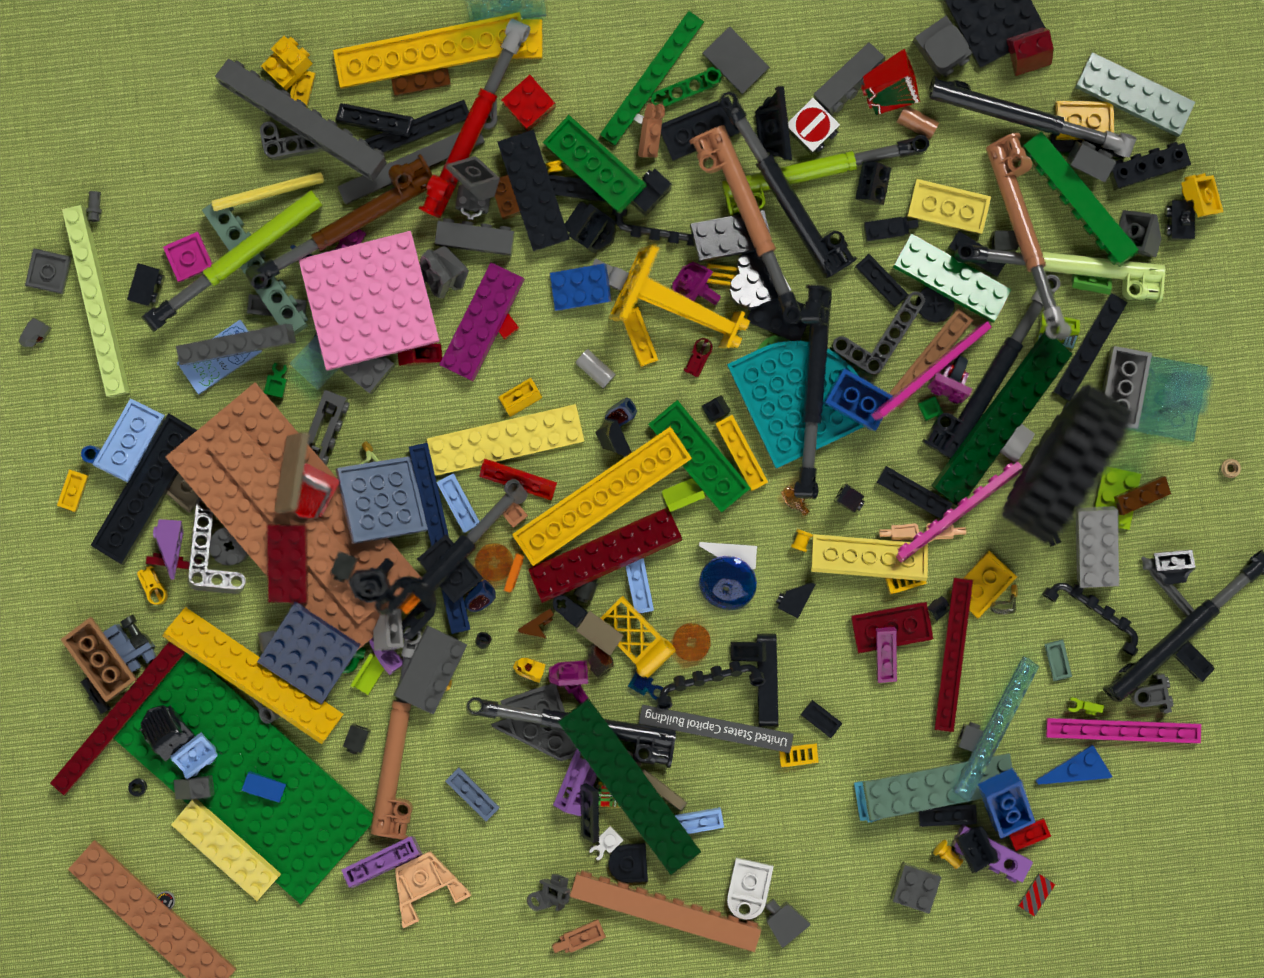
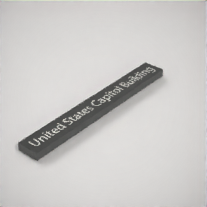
(716, 728)

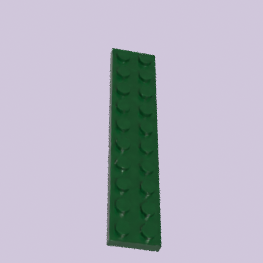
(1001, 419)
(629, 786)

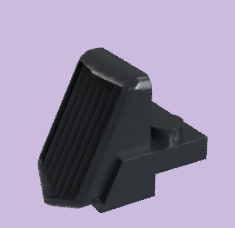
(591, 227)
(165, 730)

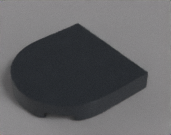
(629, 863)

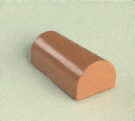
(917, 122)

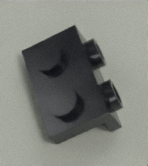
(977, 849)

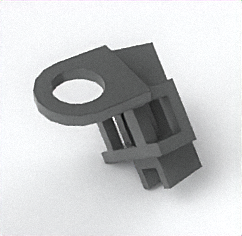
(549, 898)

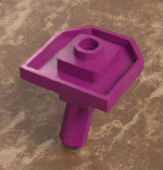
(692, 283)
(571, 676)

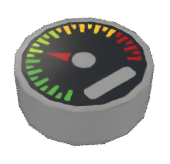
(167, 898)

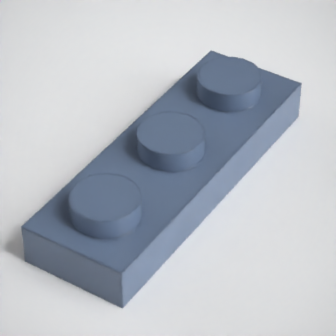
(472, 794)

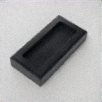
(748, 651)
(821, 718)

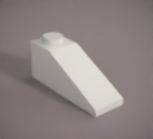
(743, 552)

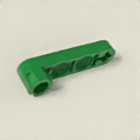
(684, 86)

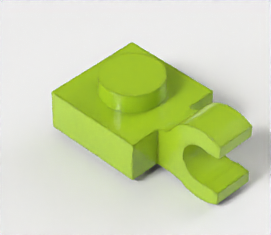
(1090, 707)

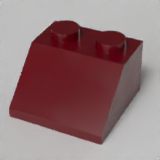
(1031, 50)

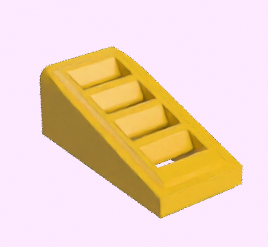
(891, 588)
(782, 755)

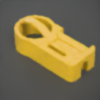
(151, 582)

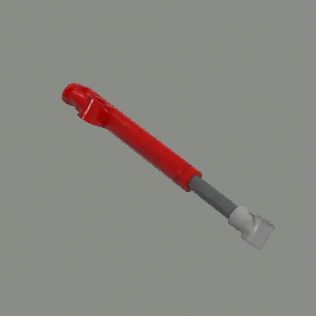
(441, 187)

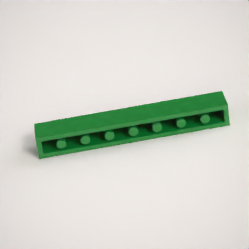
(1080, 199)

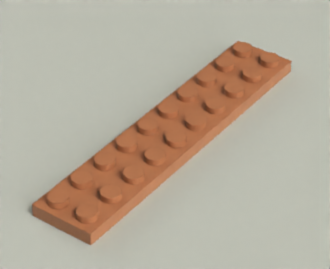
(148, 915)

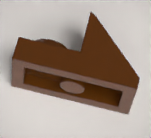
(533, 628)

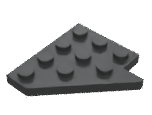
(549, 741)

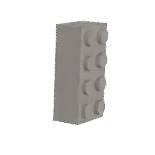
(1097, 547)

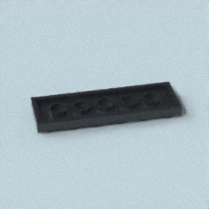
(533, 190)

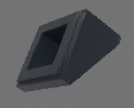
(716, 408)

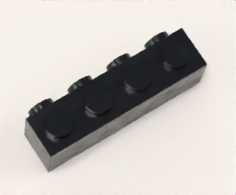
(1150, 166)

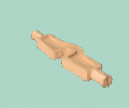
(908, 531)

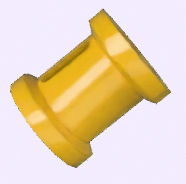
(801, 540)

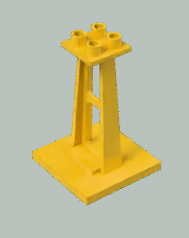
(641, 287)

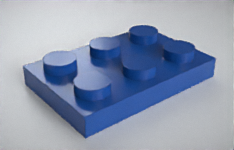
(580, 287)

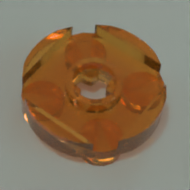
(485, 556)
(694, 631)

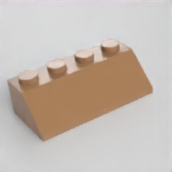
(98, 659)

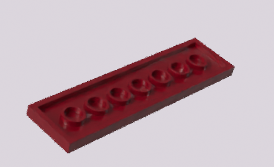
(605, 554)

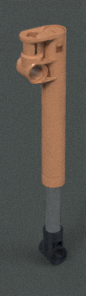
(719, 147)

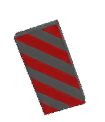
(1036, 894)

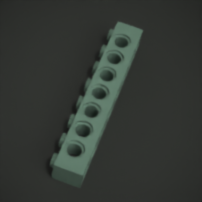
(267, 293)

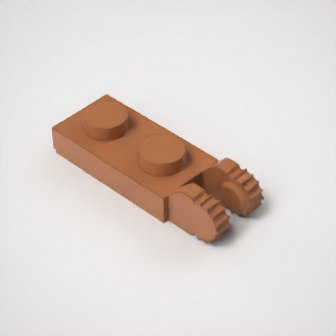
(651, 130)

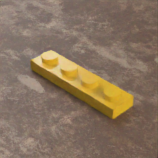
(741, 452)

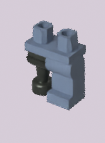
(132, 647)

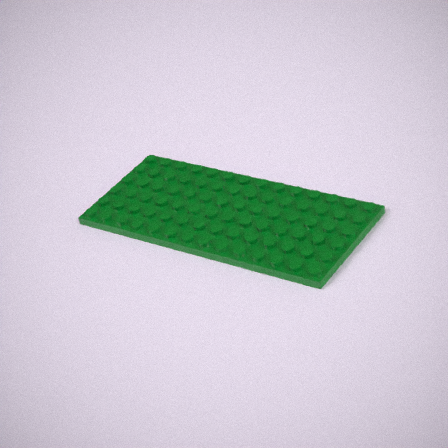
(316, 814)

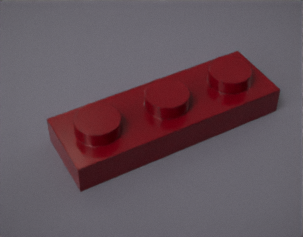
(156, 559)

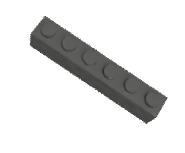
(236, 344)

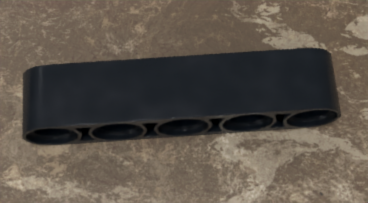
(769, 690)

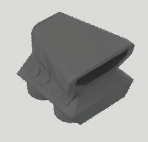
(442, 271)

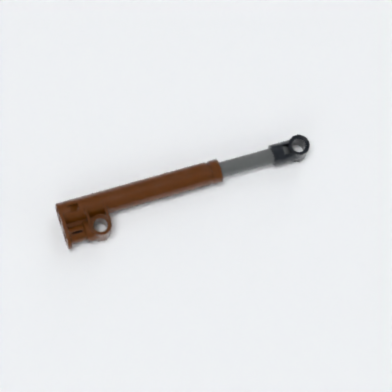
(408, 182)

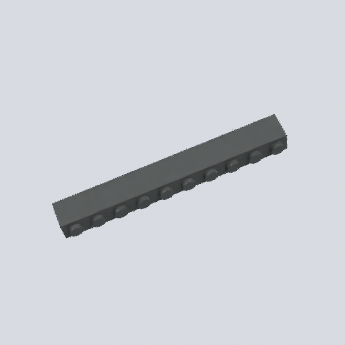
(301, 119)

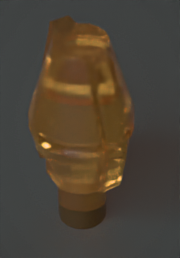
(792, 501)

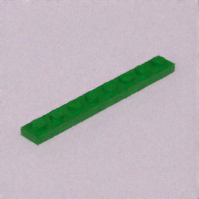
(652, 78)

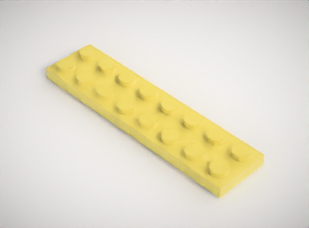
(505, 439)

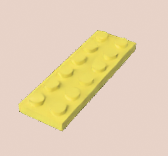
(866, 558)
(225, 849)

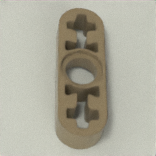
(665, 791)

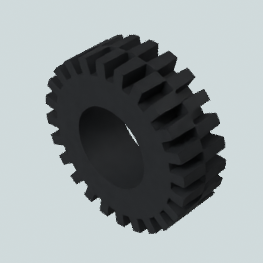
(1067, 463)

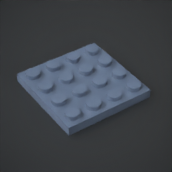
(381, 499)

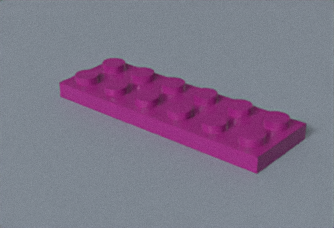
(482, 321)

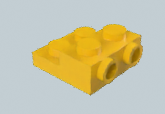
(287, 62)
(1204, 193)

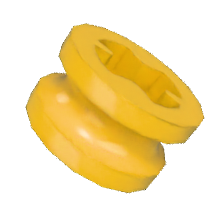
(554, 166)

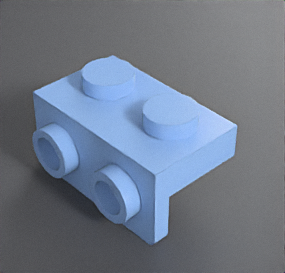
(194, 755)

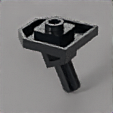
(371, 583)

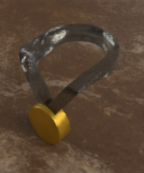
(1014, 593)

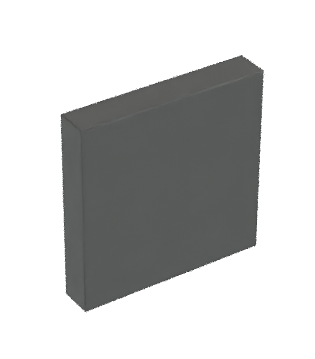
(48, 271)

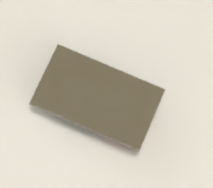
(600, 633)

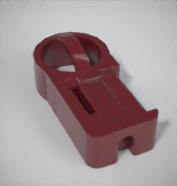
(698, 360)

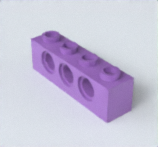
(1020, 863)

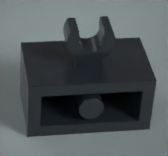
(1180, 220)

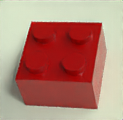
(528, 103)

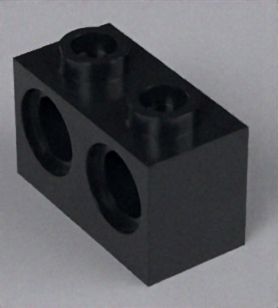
(873, 183)

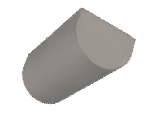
(595, 368)

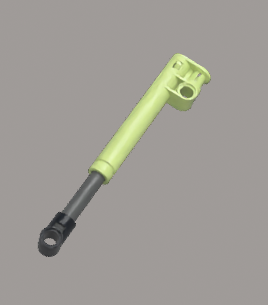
(1145, 277)

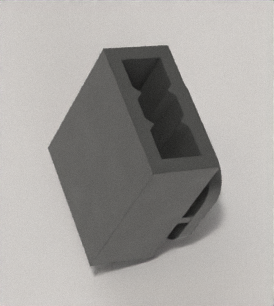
(943, 47)

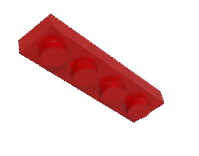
(531, 483)

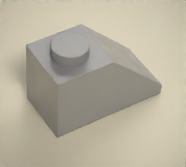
(388, 632)

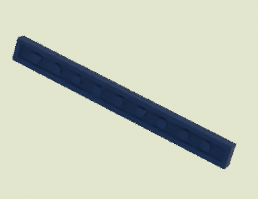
(436, 524)

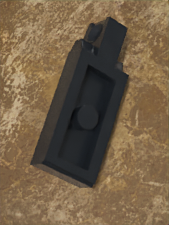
(888, 228)

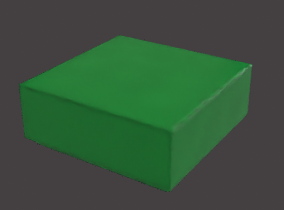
(930, 408)

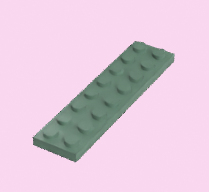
(923, 788)

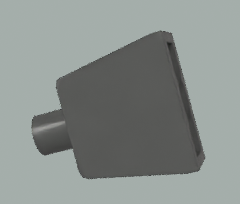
(785, 921)

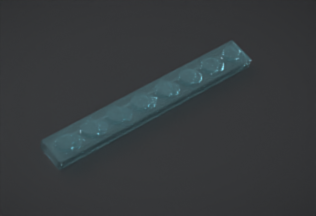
(996, 728)

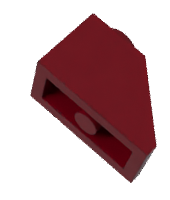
(421, 355)

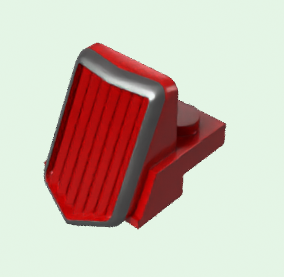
(315, 492)

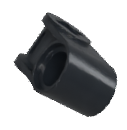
(572, 612)

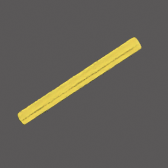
(267, 191)

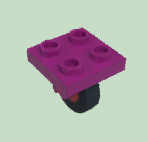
(948, 382)

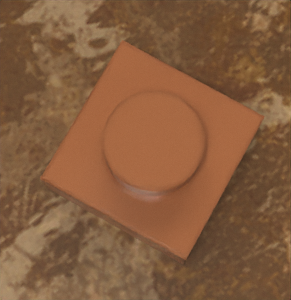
(515, 514)

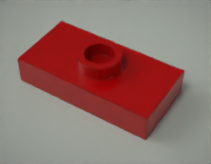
(1029, 835)

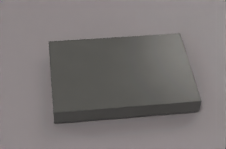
(735, 60)

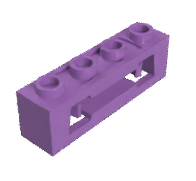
(577, 774)
(381, 862)

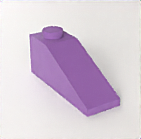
(169, 540)

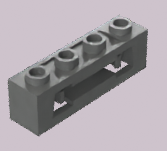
(334, 425)

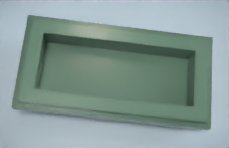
(1058, 660)

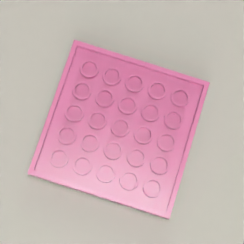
(368, 300)

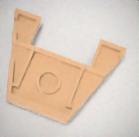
(423, 877)

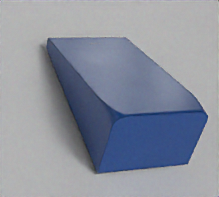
(263, 786)

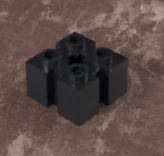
(653, 193)

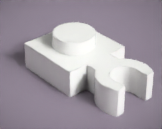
(608, 841)

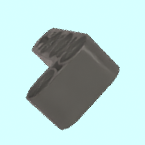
(282, 143)

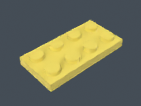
(949, 206)

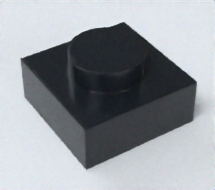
(938, 608)

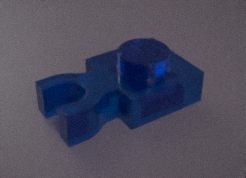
(644, 685)

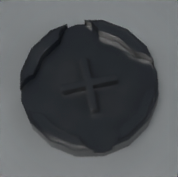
(936, 306)

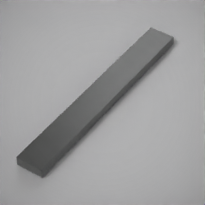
(432, 154)

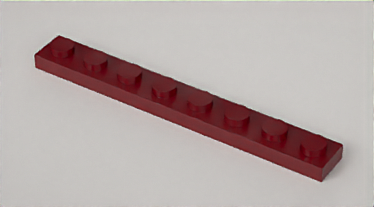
(953, 654)

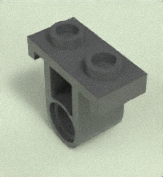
(1155, 694)

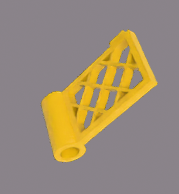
(655, 654)

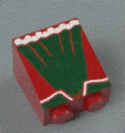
(891, 84)

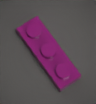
(886, 654)

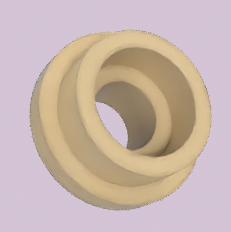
(1236, 468)

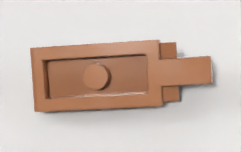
(580, 937)

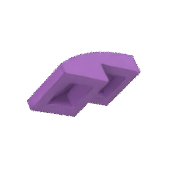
(388, 658)

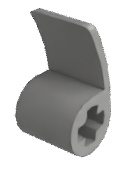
(616, 276)
(1017, 443)

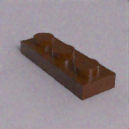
(421, 82)
(1142, 495)

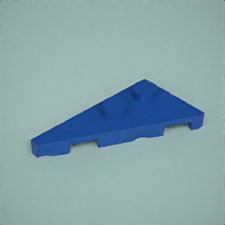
(1080, 767)

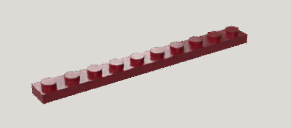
(117, 718)

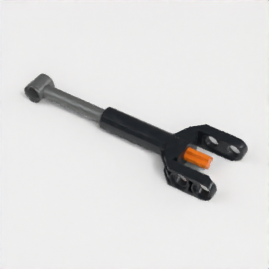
(424, 588)

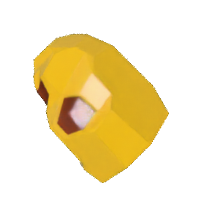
(529, 669)

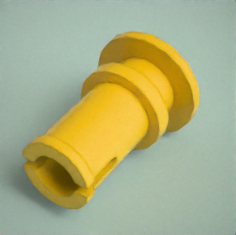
(945, 852)

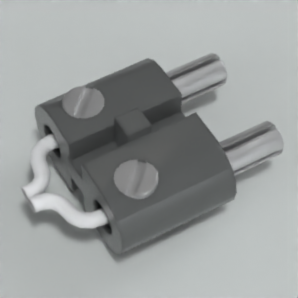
(468, 202)

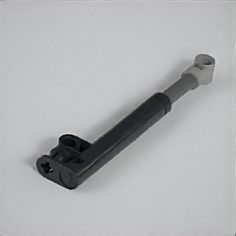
(960, 95)
(952, 436)

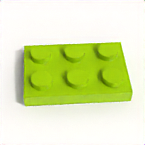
(1113, 483)

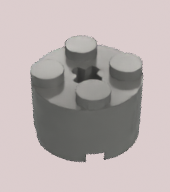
(220, 551)

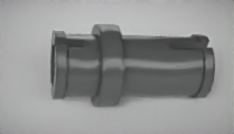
(94, 206)

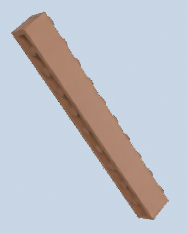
(666, 911)

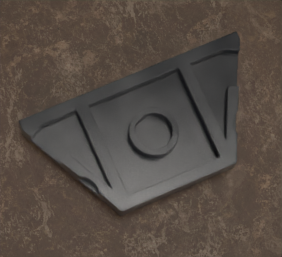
(773, 125)

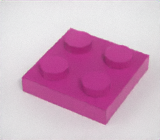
(188, 256)

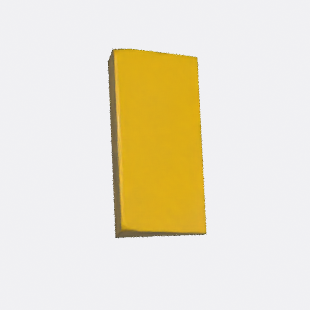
(520, 397)

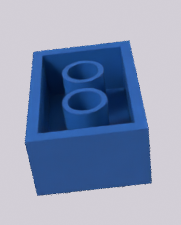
(856, 399)
(1006, 803)

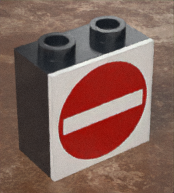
(813, 127)

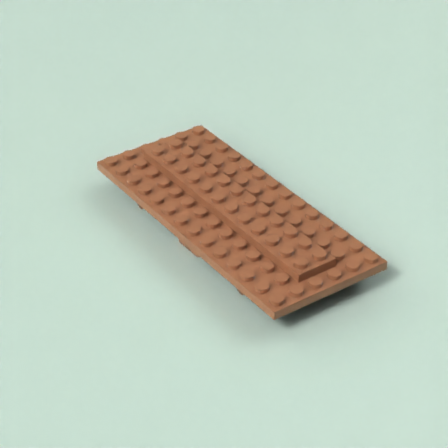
(237, 473)

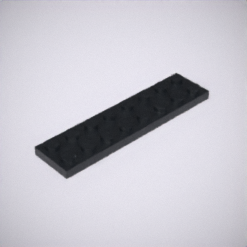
(142, 493)

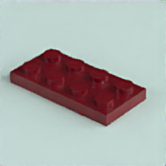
(287, 563)
(910, 621)

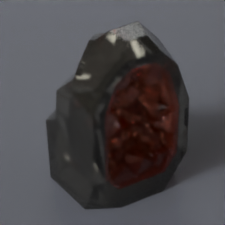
(600, 661)

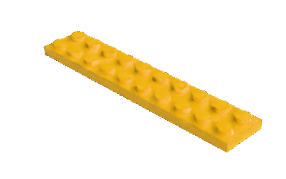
(423, 51)
(602, 496)
(241, 669)

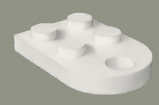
(749, 886)

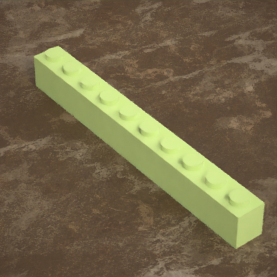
(96, 301)

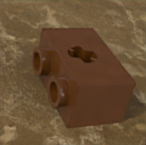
(506, 199)

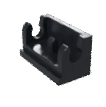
(1194, 662)

